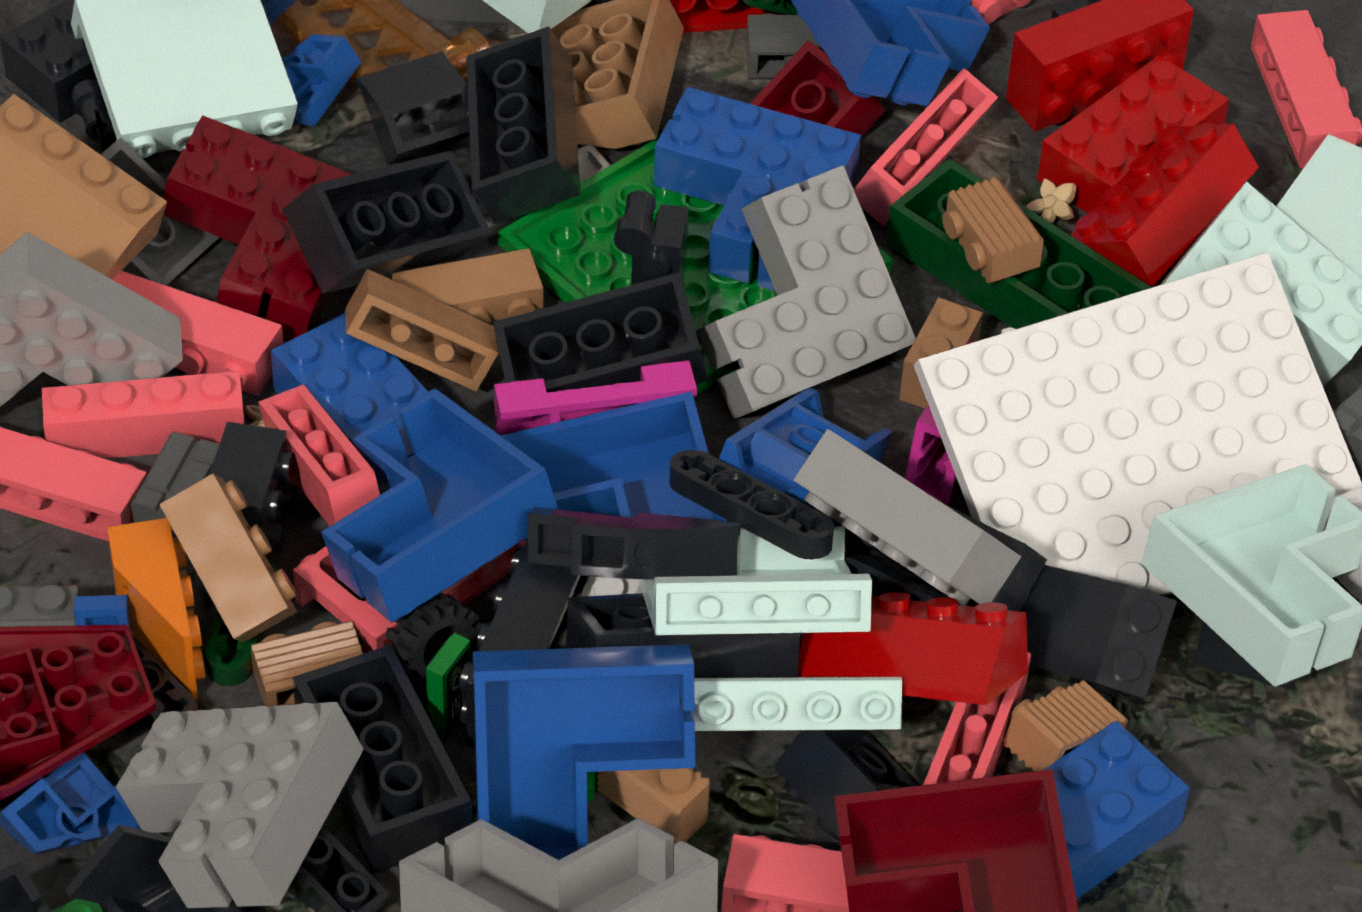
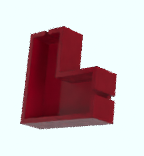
(237, 191)
(957, 847)

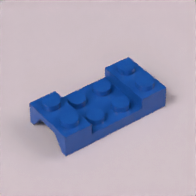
(783, 439)

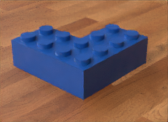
(895, 44)
(737, 155)
(619, 458)
(437, 511)
(570, 713)

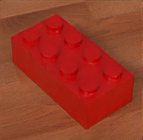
(1088, 52)
(1123, 125)
(1167, 198)

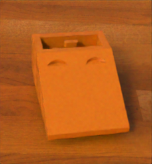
(147, 571)

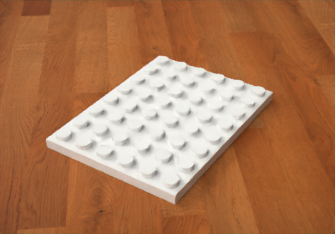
(1131, 412)

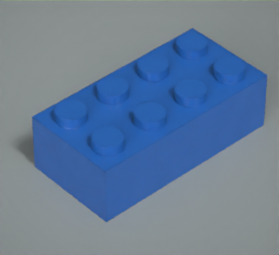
(346, 377)
(1114, 803)

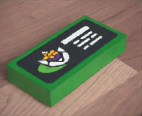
(443, 681)

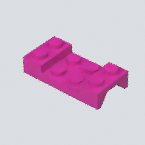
(528, 405)

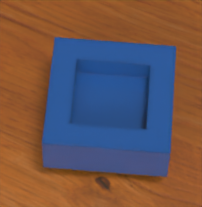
(102, 610)

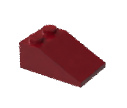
(817, 92)

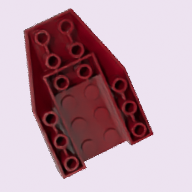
(64, 695)

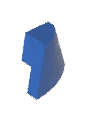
(318, 73)
(66, 809)

